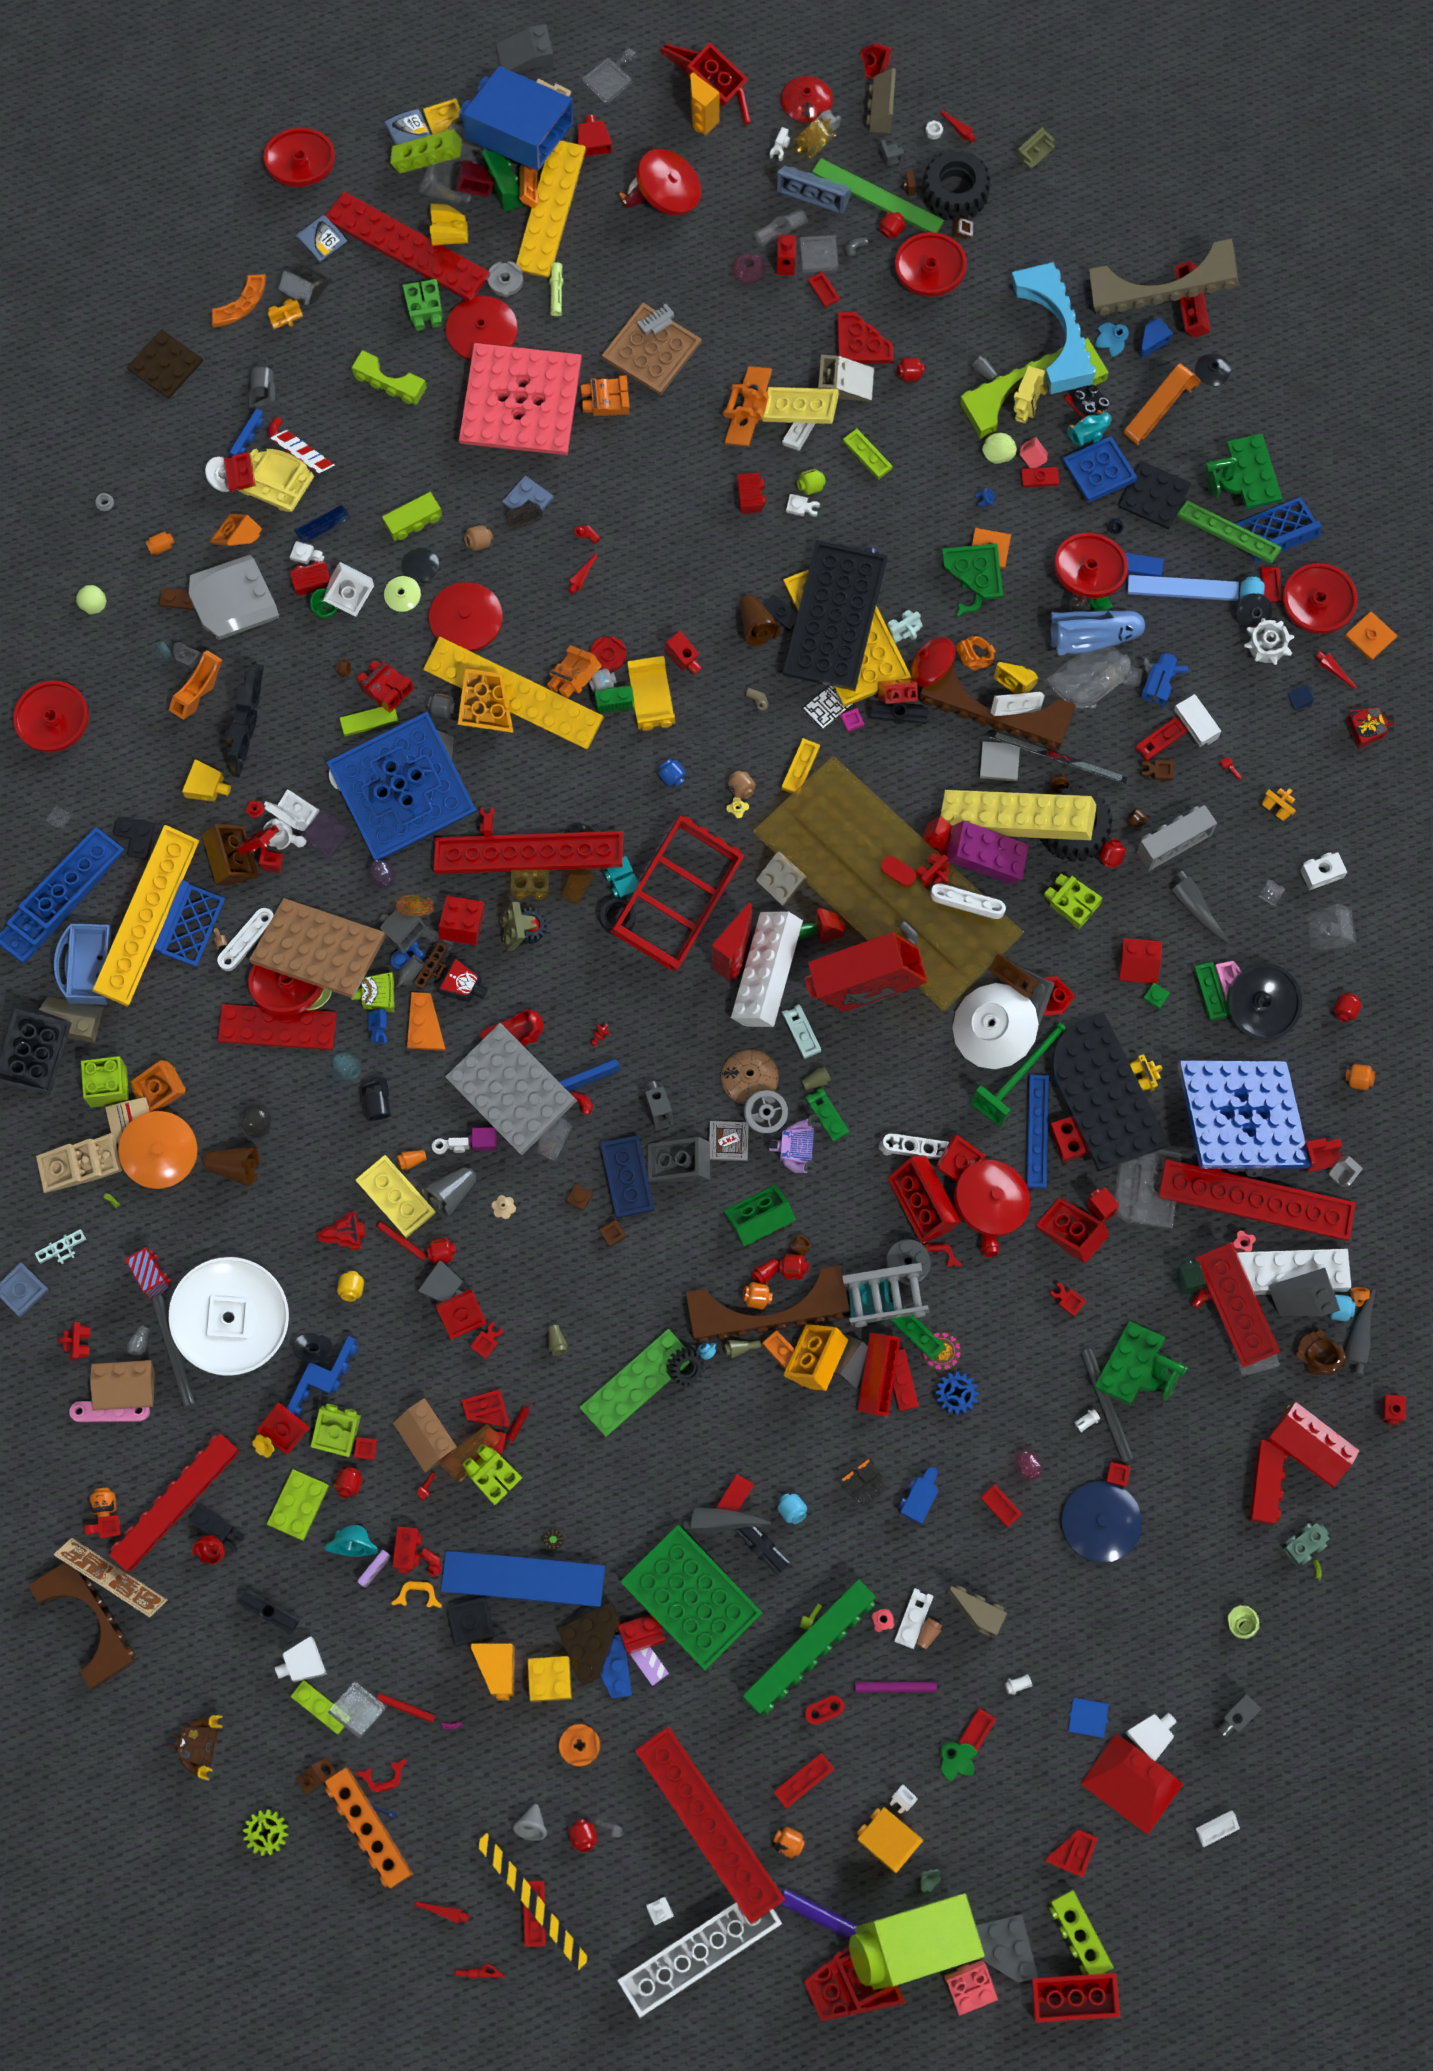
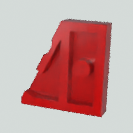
(487, 1409)
(1074, 1853)

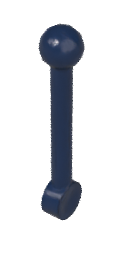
(392, 1815)

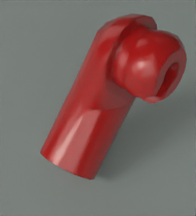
(587, 532)
(584, 1102)
(1202, 1295)

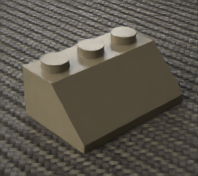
(881, 102)
(84, 1017)

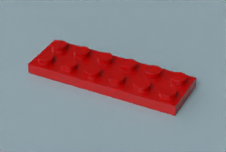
(257, 1027)
(1238, 1305)

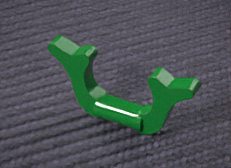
(975, 607)

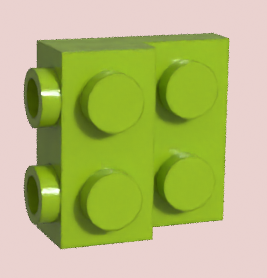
(335, 1430)

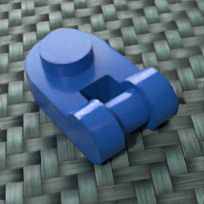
(398, 959)

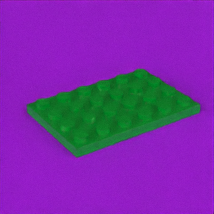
(691, 1597)

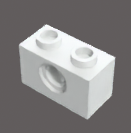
(1315, 878)

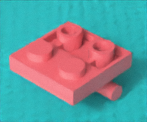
(971, 1987)

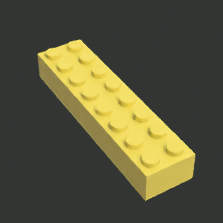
(1022, 813)

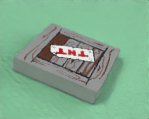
(728, 1141)

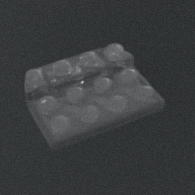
(1090, 676)
(1139, 1189)

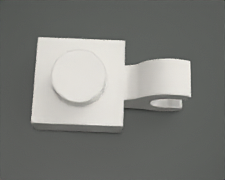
(781, 142)
(304, 553)

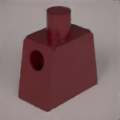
(473, 179)

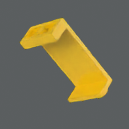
(651, 693)

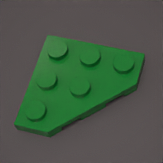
(976, 568)

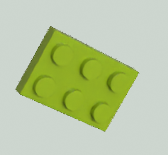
(298, 1505)

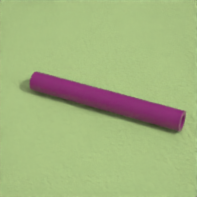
(870, 1687)

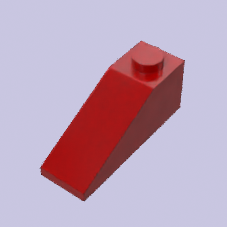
(829, 926)

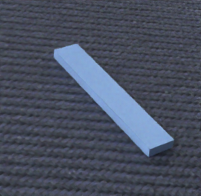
(1183, 588)

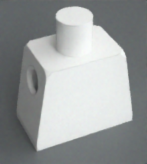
(302, 1662)
(1152, 1735)

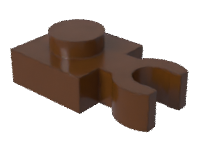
(1161, 770)

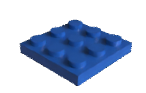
(1099, 469)

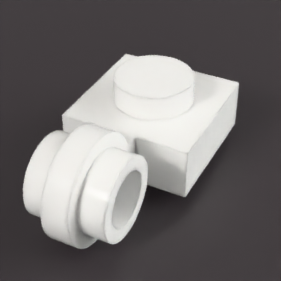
(458, 1145)

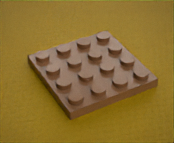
(651, 357)

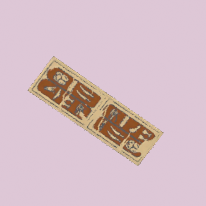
(110, 1577)

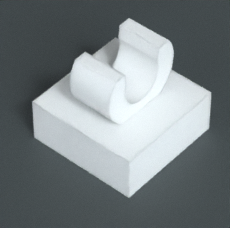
(904, 1798)
(659, 1911)

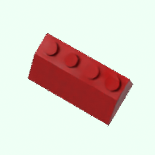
(923, 1199)
(1313, 1444)
(1075, 1997)

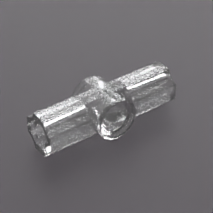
(789, 223)

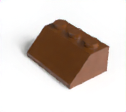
(224, 858)

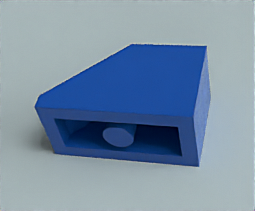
(1155, 336)

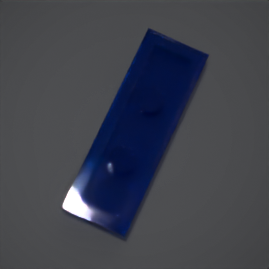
(322, 524)

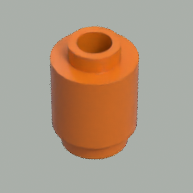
(160, 543)

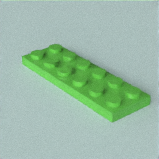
(633, 1385)

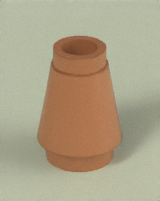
(929, 1632)

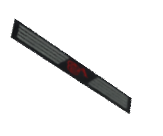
(1057, 756)

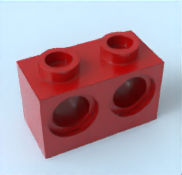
(1063, 1140)

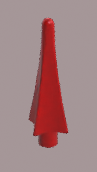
(963, 130)
(578, 580)
(1330, 664)
(453, 1914)

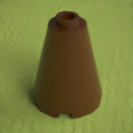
(757, 621)
(234, 1164)

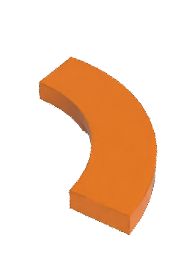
(244, 305)

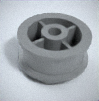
(754, 1111)

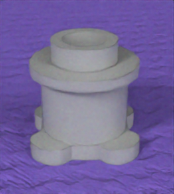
(834, 123)

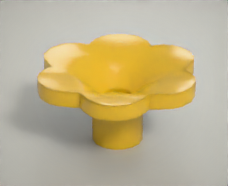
(263, 1446)

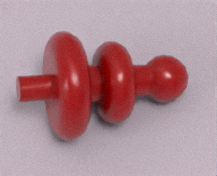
(599, 1035)

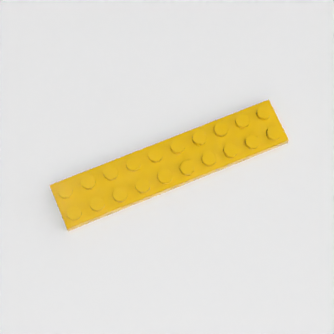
(524, 696)
(145, 916)

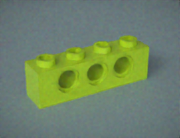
(426, 151)
(1069, 1901)

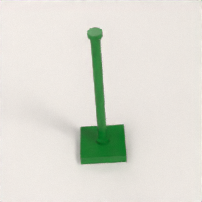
(991, 1105)

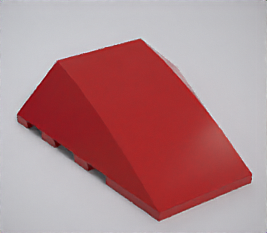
(840, 1993)

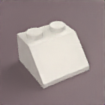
(348, 589)

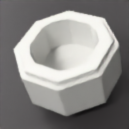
(934, 130)

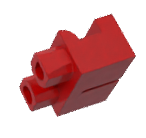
(897, 691)

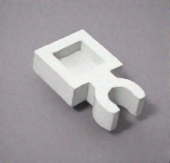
(798, 505)

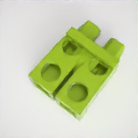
(1073, 900)
(486, 1468)

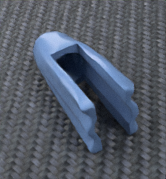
(1093, 630)

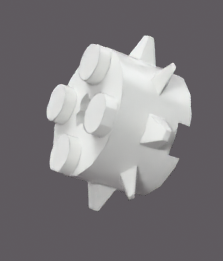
(1269, 641)

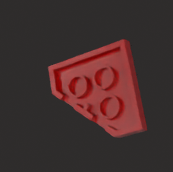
(862, 341)

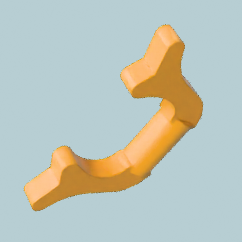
(417, 1586)

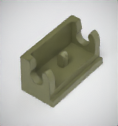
(1035, 148)

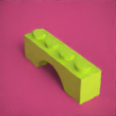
(408, 388)

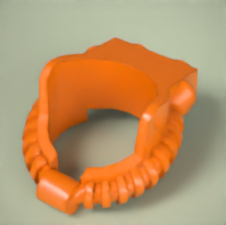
(970, 658)

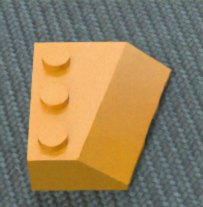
(484, 701)

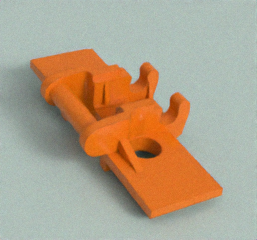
(753, 408)

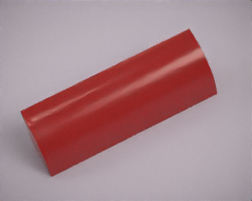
(879, 1374)

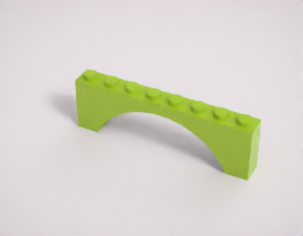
(985, 401)

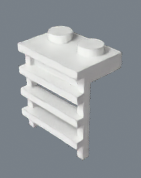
(293, 810)

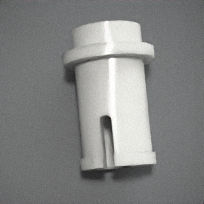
(1087, 1420)
(1018, 1684)

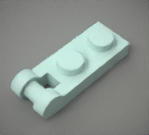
(802, 1032)

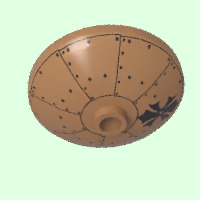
(740, 1085)

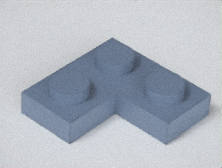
(527, 491)

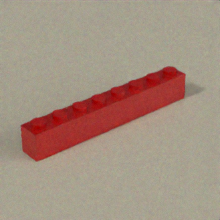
(174, 1502)

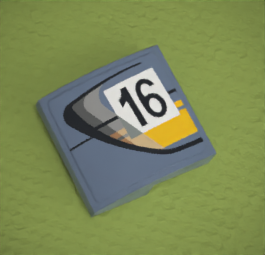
(407, 127)
(321, 238)

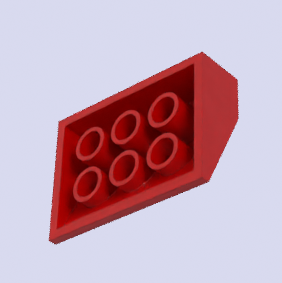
(731, 946)

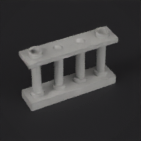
(893, 1276)

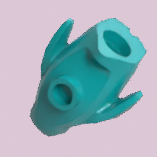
(1089, 428)

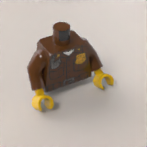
(197, 1745)

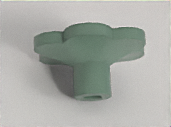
(929, 1880)

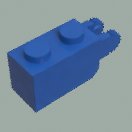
(921, 1497)

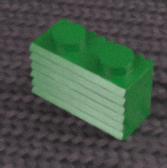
(614, 699)

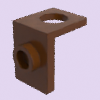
(314, 1777)

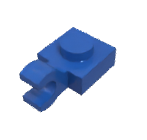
(376, 1024)

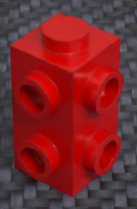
(406, 1550)

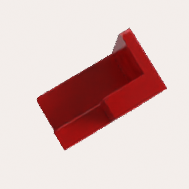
(1322, 1153)

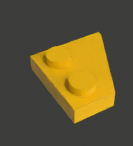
(442, 115)

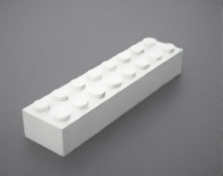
(693, 1957)

